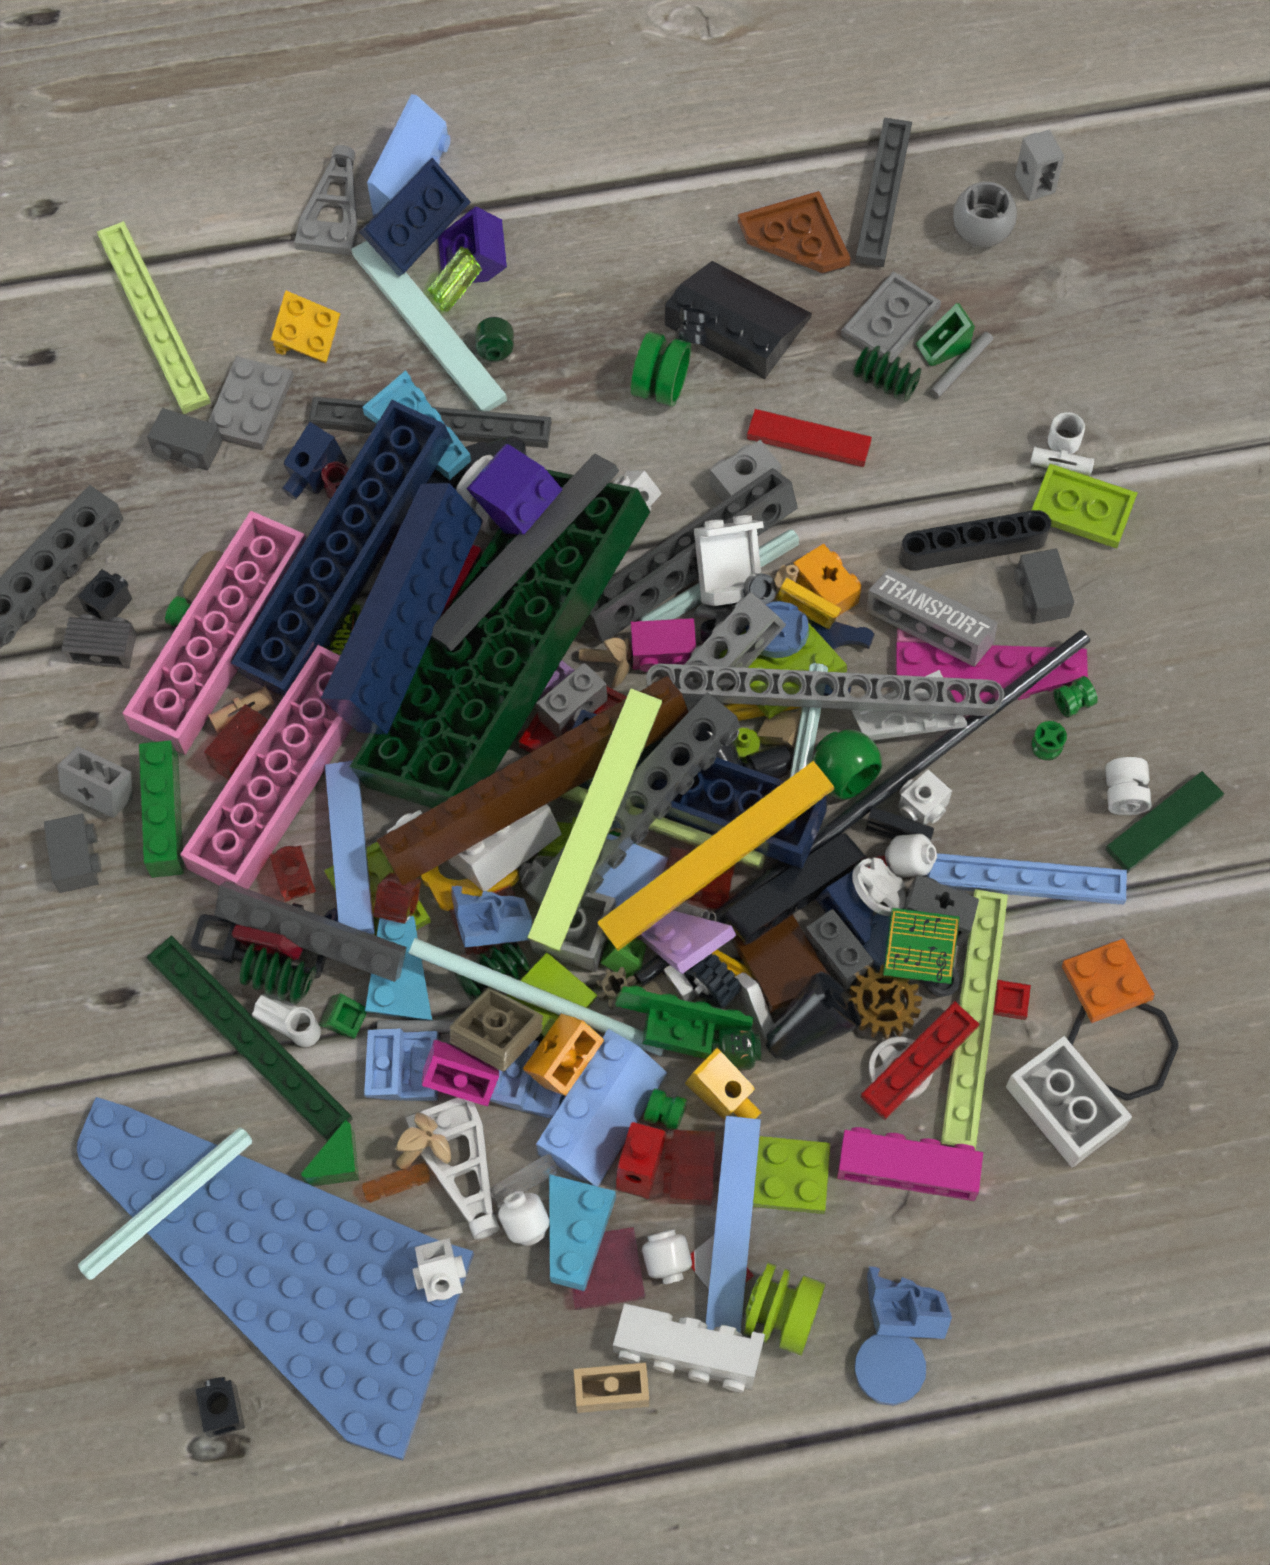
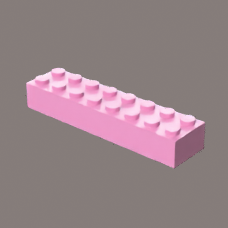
(199, 654)
(270, 781)

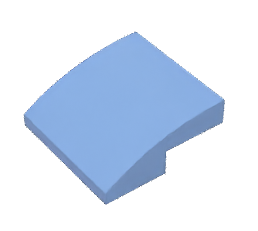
(633, 873)
(397, 1064)
(522, 1092)

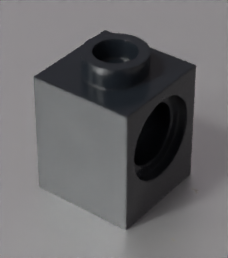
(106, 607)
(227, 1421)

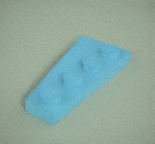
(405, 392)

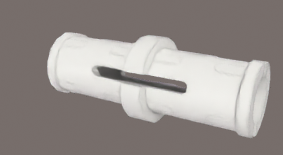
(1083, 464)

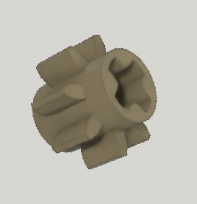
(609, 981)

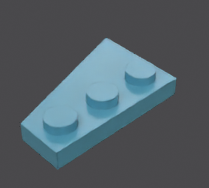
(408, 994)
(576, 1229)

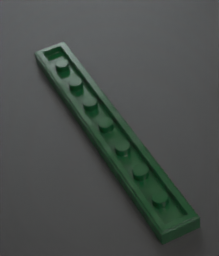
(249, 1038)

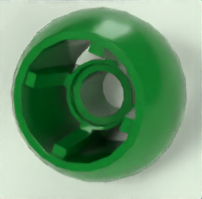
(848, 761)

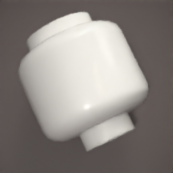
(910, 855)
(524, 1218)
(667, 1256)

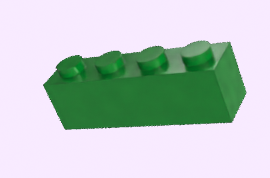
(161, 809)

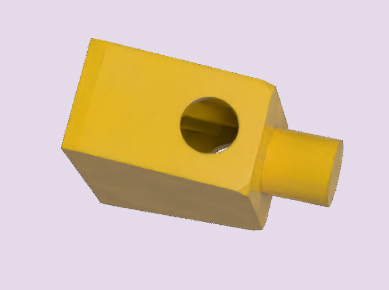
(715, 1077)

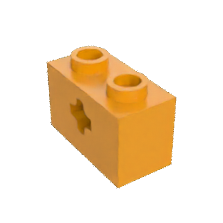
(825, 576)
(563, 1054)

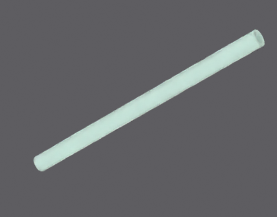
(526, 992)

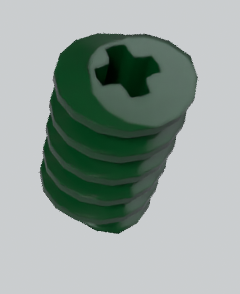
(887, 374)
(505, 962)
(275, 975)

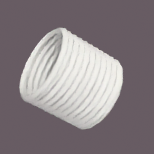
(1070, 422)

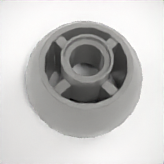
(985, 214)

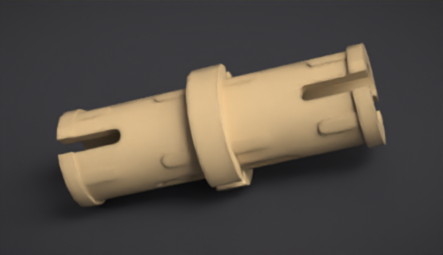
(260, 698)

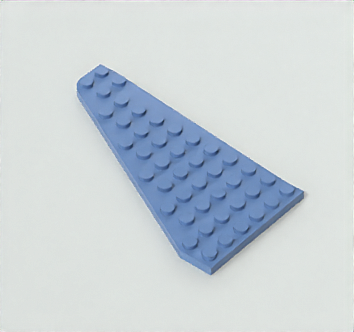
(294, 1269)

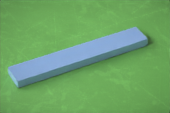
(349, 847)
(1031, 878)
(733, 1223)

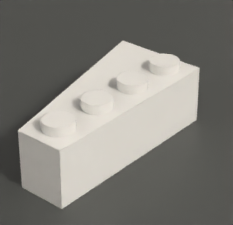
(688, 1347)

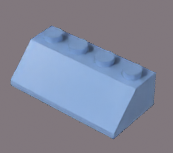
(413, 142)
(599, 1109)

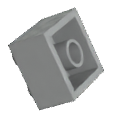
(585, 938)

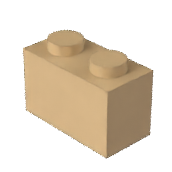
(611, 1387)

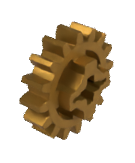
(894, 1011)

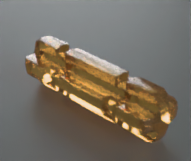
(396, 1182)

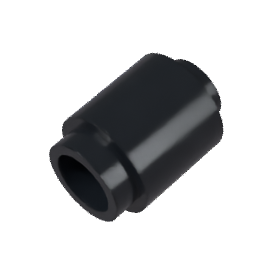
(770, 761)

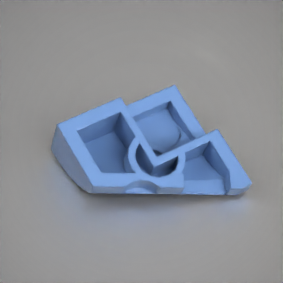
(490, 918)
(907, 1308)

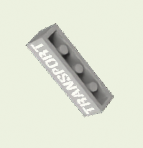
(931, 617)

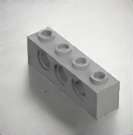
(741, 648)

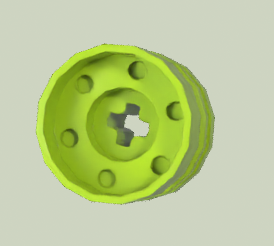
(784, 1308)

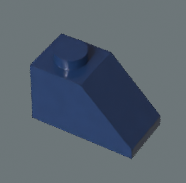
(848, 905)

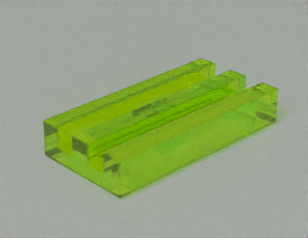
(452, 276)

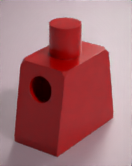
(640, 1158)

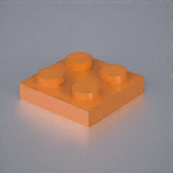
(1107, 980)

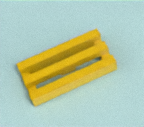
(811, 604)

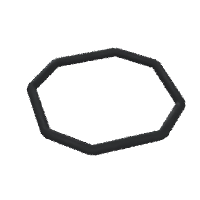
(1167, 1064)

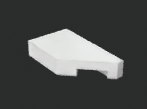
(755, 1003)

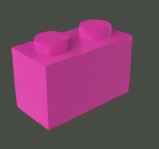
(662, 642)
(459, 1073)

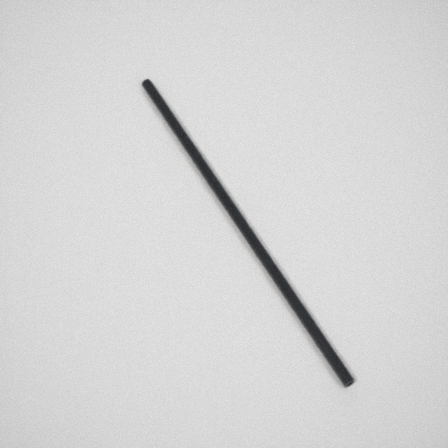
(894, 782)

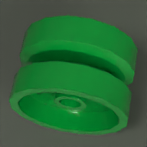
(660, 369)

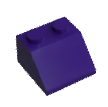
(484, 239)
(514, 490)

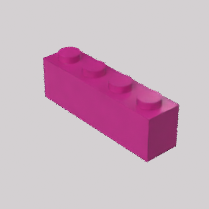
(910, 1164)

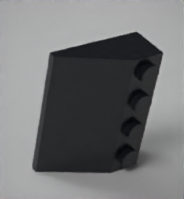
(744, 320)

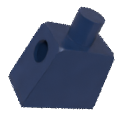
(308, 458)

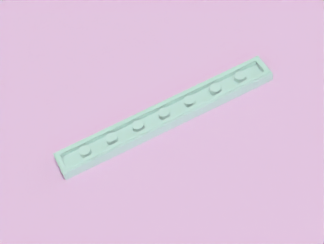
(432, 330)

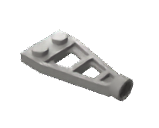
(324, 235)

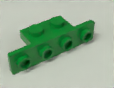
(679, 1023)

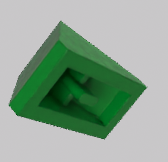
(948, 337)
(335, 1160)

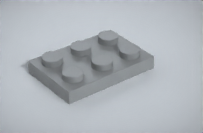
(250, 402)

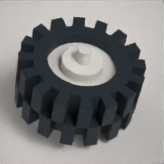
(713, 981)

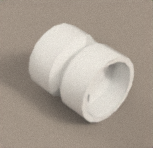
(1128, 787)

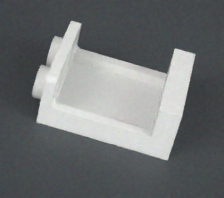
(726, 558)

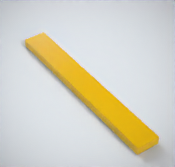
(715, 855)

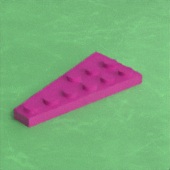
(998, 664)

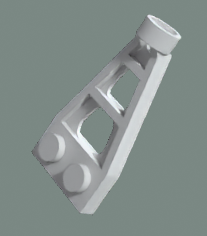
(456, 1119)

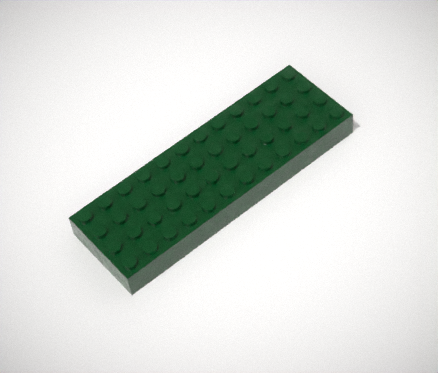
(476, 698)

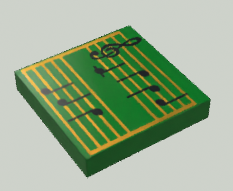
(921, 945)

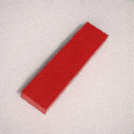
(809, 438)
(920, 1060)

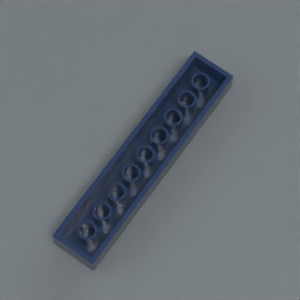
(343, 547)

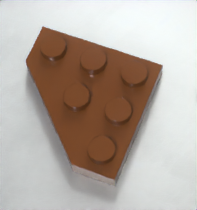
(798, 232)

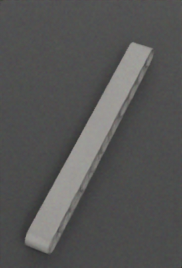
(839, 684)

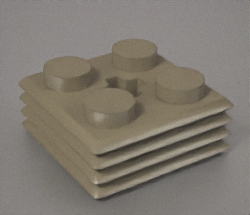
(496, 1029)

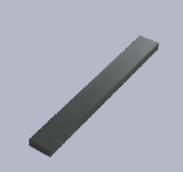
(466, 424)
(522, 552)

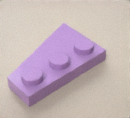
(685, 939)

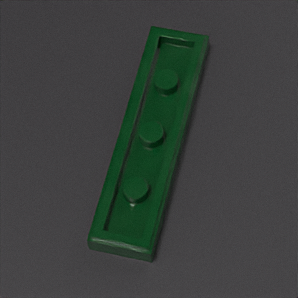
(1164, 821)

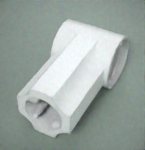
(286, 1018)

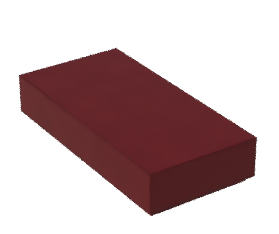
(271, 941)

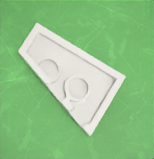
(892, 724)

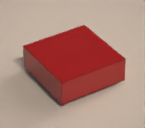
(1011, 1000)

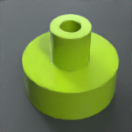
(746, 742)

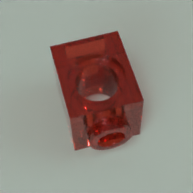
(292, 885)
(396, 901)

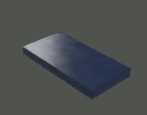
(415, 217)

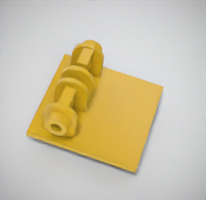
(304, 327)

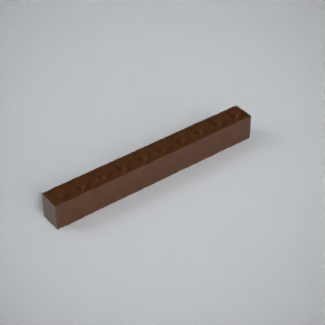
(517, 789)

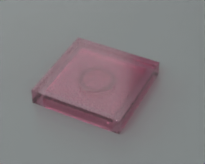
(615, 1272)

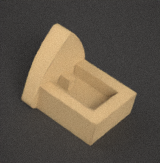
(780, 729)

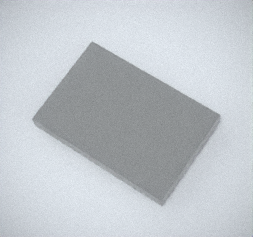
(891, 316)

